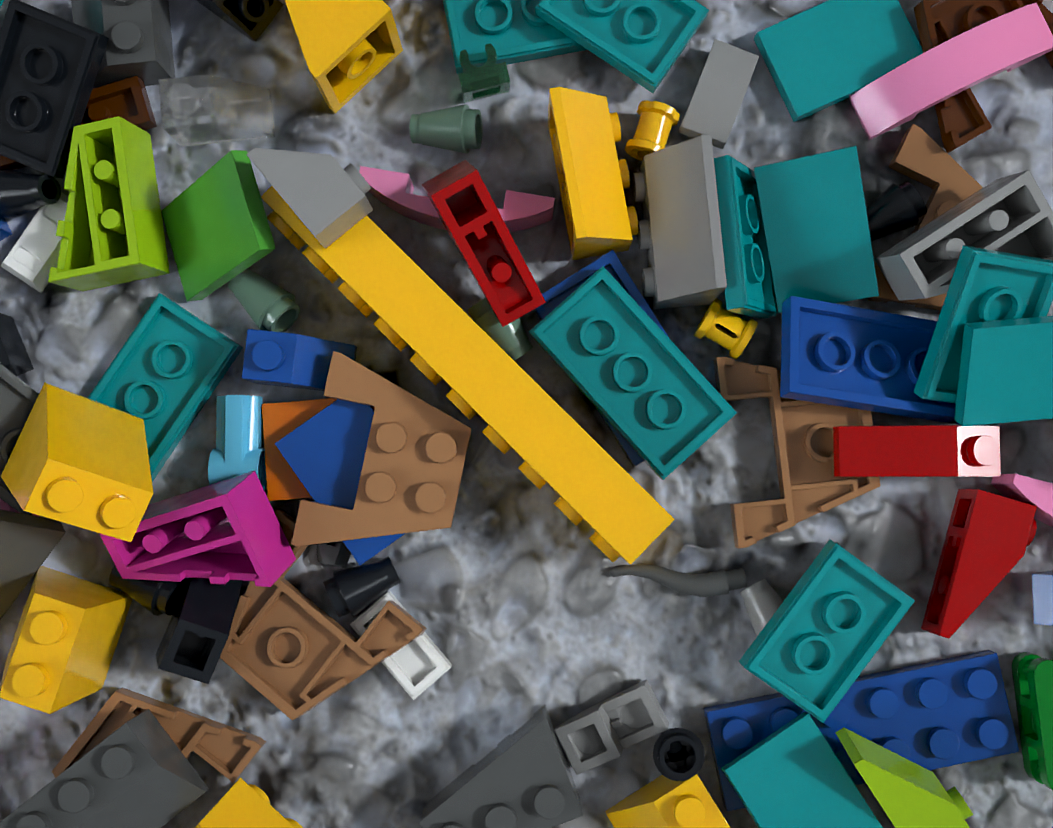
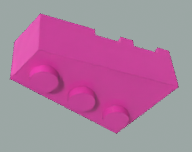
(209, 534)

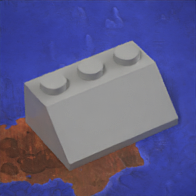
(680, 225)

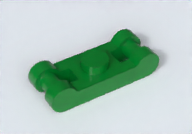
(1034, 708)

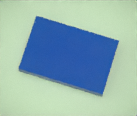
(329, 460)

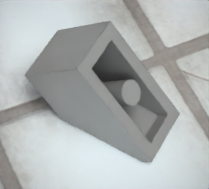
(316, 189)

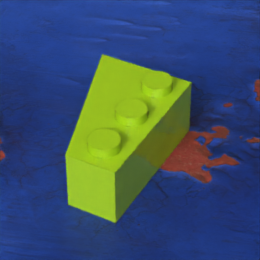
(112, 209)

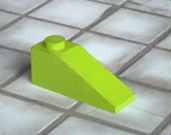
(903, 788)

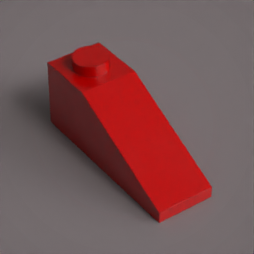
(484, 241)
(917, 451)
(979, 549)

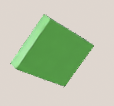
(218, 226)

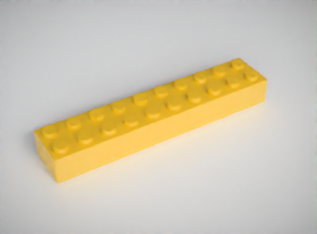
(483, 382)

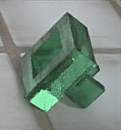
(483, 80)

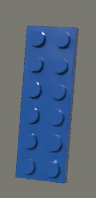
(924, 712)

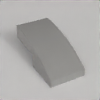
(719, 93)
(611, 726)

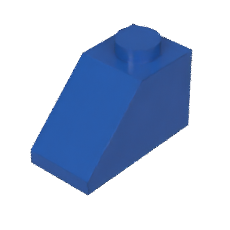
(290, 359)

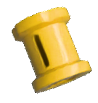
(652, 128)
(733, 342)

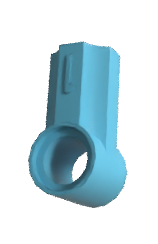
(238, 439)

